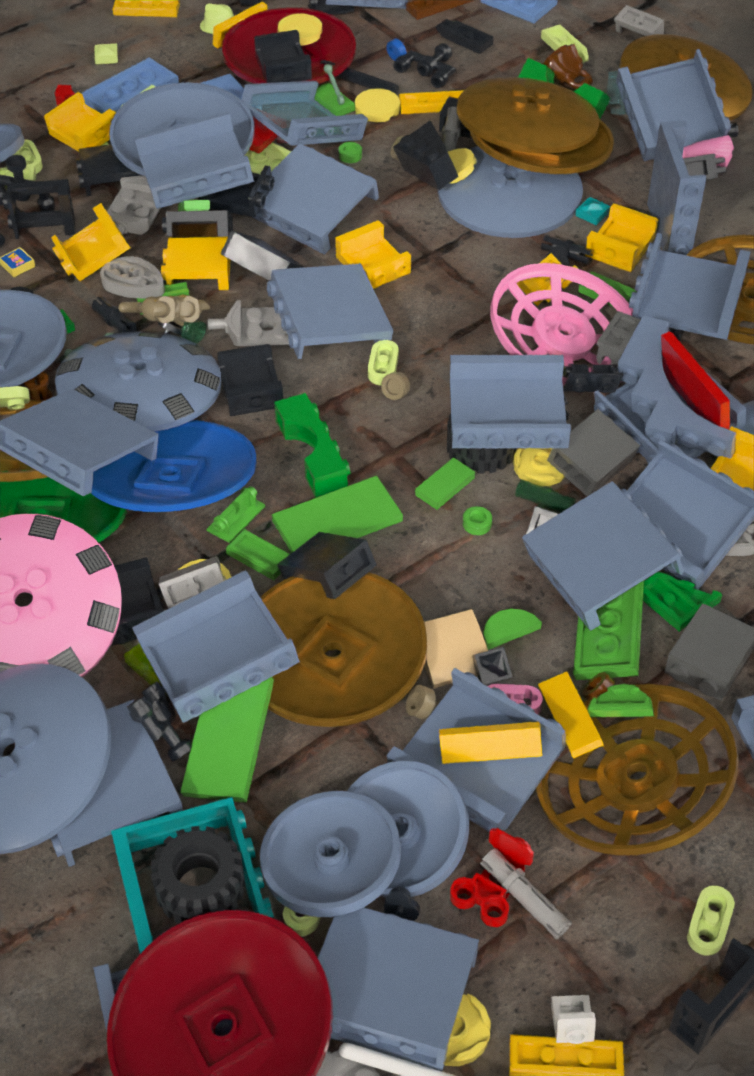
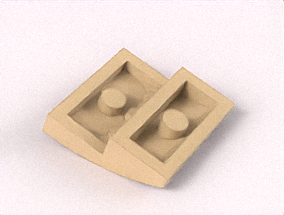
(451, 646)

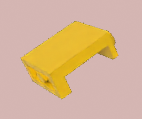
(79, 124)
(623, 237)
(91, 246)
(374, 253)
(196, 260)
(741, 465)

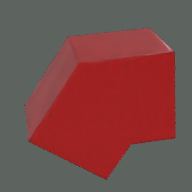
(63, 93)

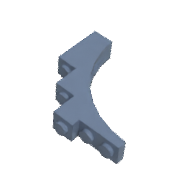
(653, 396)

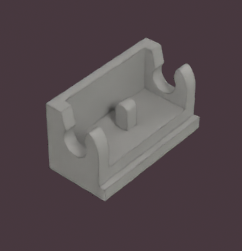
(638, 22)
(190, 581)

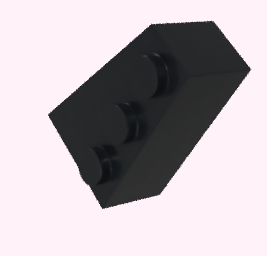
(426, 157)

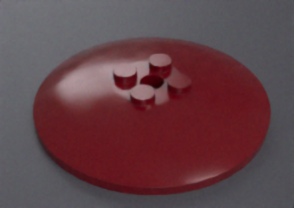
(334, 45)
(218, 970)

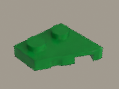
(676, 599)

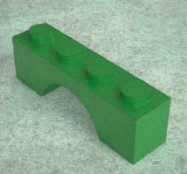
(538, 71)
(301, 422)

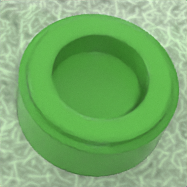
(350, 152)
(477, 520)

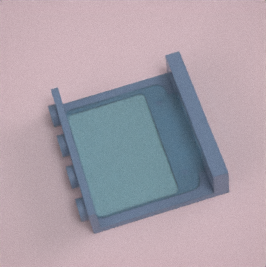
(297, 117)

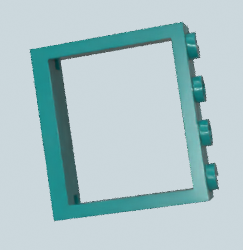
(156, 830)

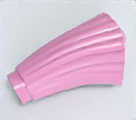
(719, 146)

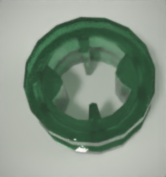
(193, 331)

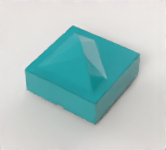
(592, 211)

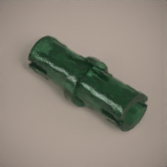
(543, 496)

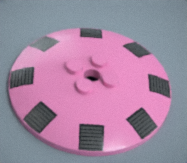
(72, 591)

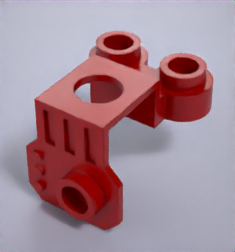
(485, 892)

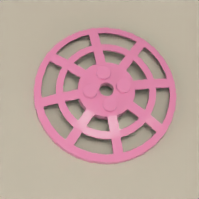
(545, 329)

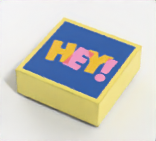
(17, 262)

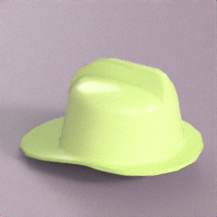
(215, 15)

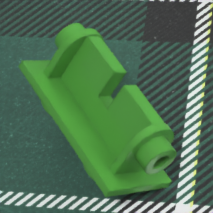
(236, 515)

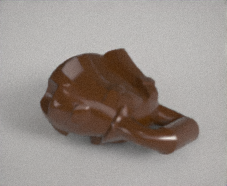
(568, 66)

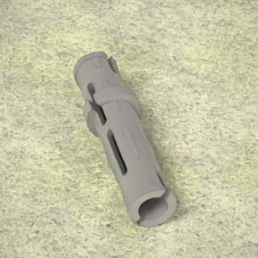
(530, 897)

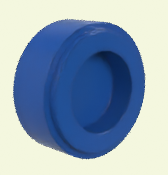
(395, 49)

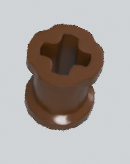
(41, 388)

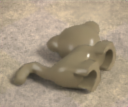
(167, 308)

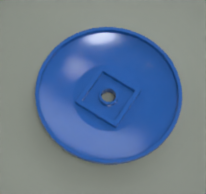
(191, 469)

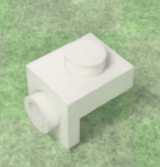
(573, 1019)

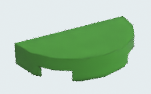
(509, 625)
(621, 701)

